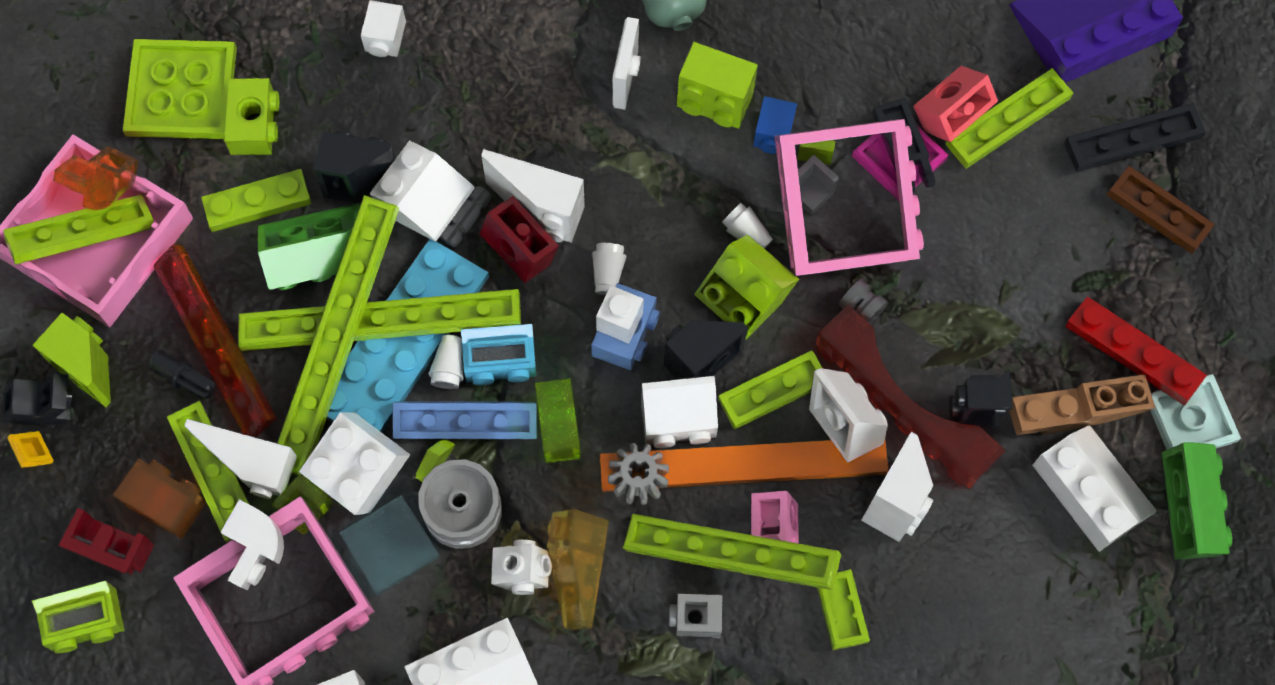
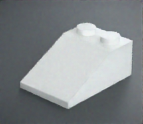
(547, 195)

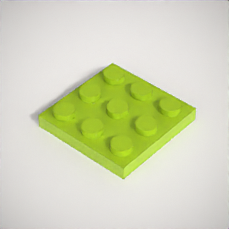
(178, 88)

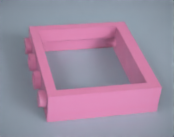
(792, 202)
(227, 557)

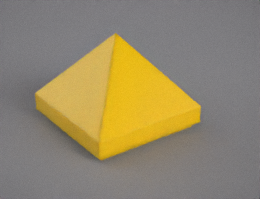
(30, 449)

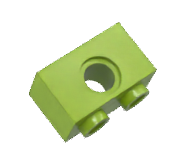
(248, 98)

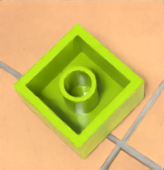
(716, 85)

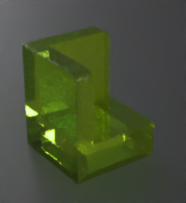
(311, 493)

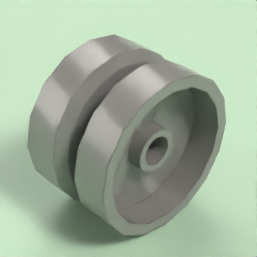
(443, 493)

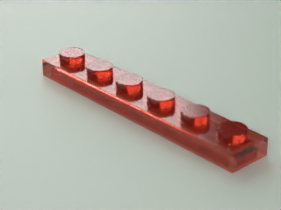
(214, 341)

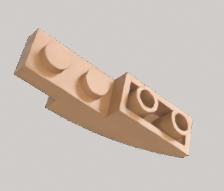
(1081, 406)

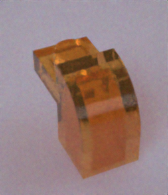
(100, 178)

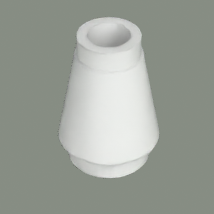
(744, 222)
(607, 265)
(448, 363)

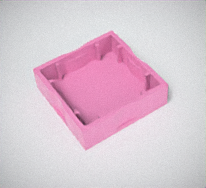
(104, 274)

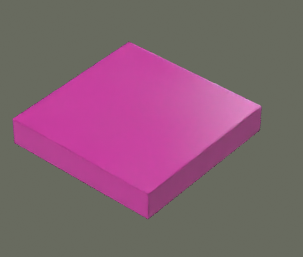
(876, 160)

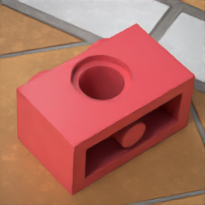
(955, 103)

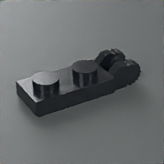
(917, 151)

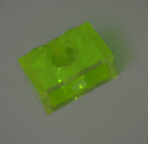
(557, 420)

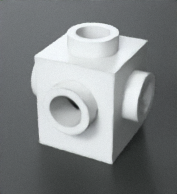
(521, 567)

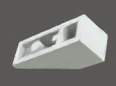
(256, 462)

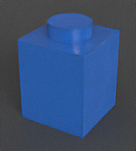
(774, 119)

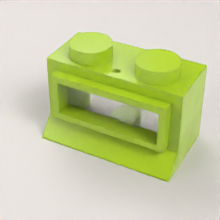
(79, 616)

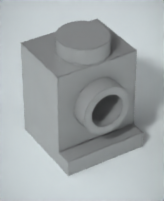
(706, 605)

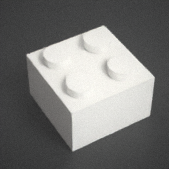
(354, 463)

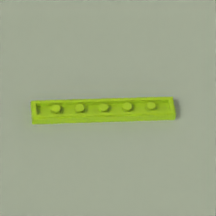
(733, 551)

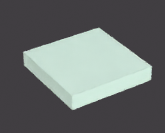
(1199, 421)

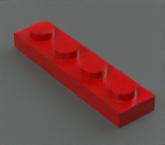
(1136, 350)

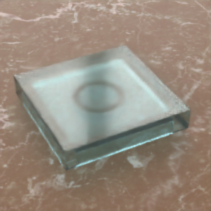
(389, 545)

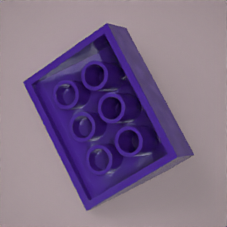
(1090, 34)

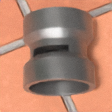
(864, 301)

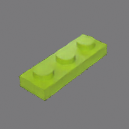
(256, 200)
(770, 390)

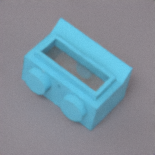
(498, 354)

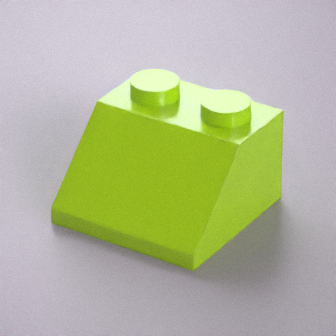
(77, 352)

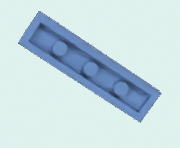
(464, 420)

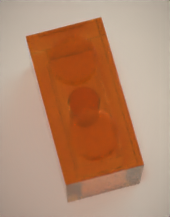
(160, 498)

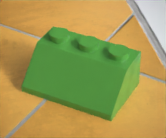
(305, 246)
(1196, 501)

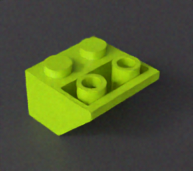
(746, 284)

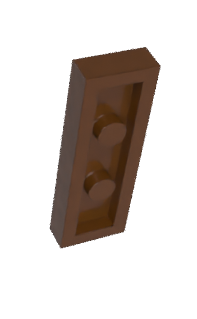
(1160, 209)

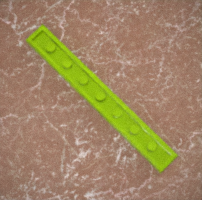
(385, 319)
(337, 328)

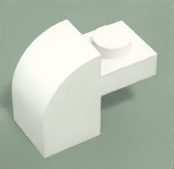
(262, 541)

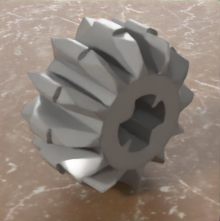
(638, 486)

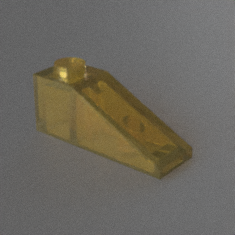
(576, 558)

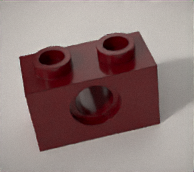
(518, 239)

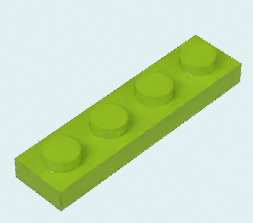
(1010, 118)
(77, 229)
(215, 480)

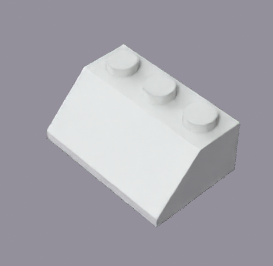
(1093, 487)
(903, 494)
(482, 658)

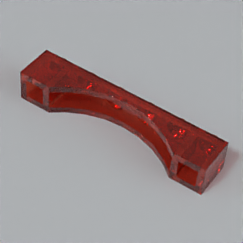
(960, 447)

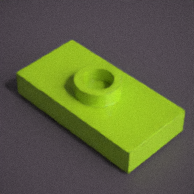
(843, 612)

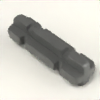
(466, 216)

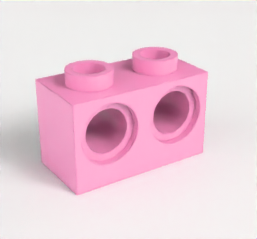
(775, 516)

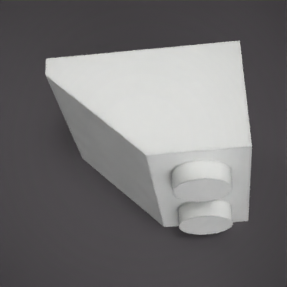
(423, 189)
(679, 411)
(846, 413)

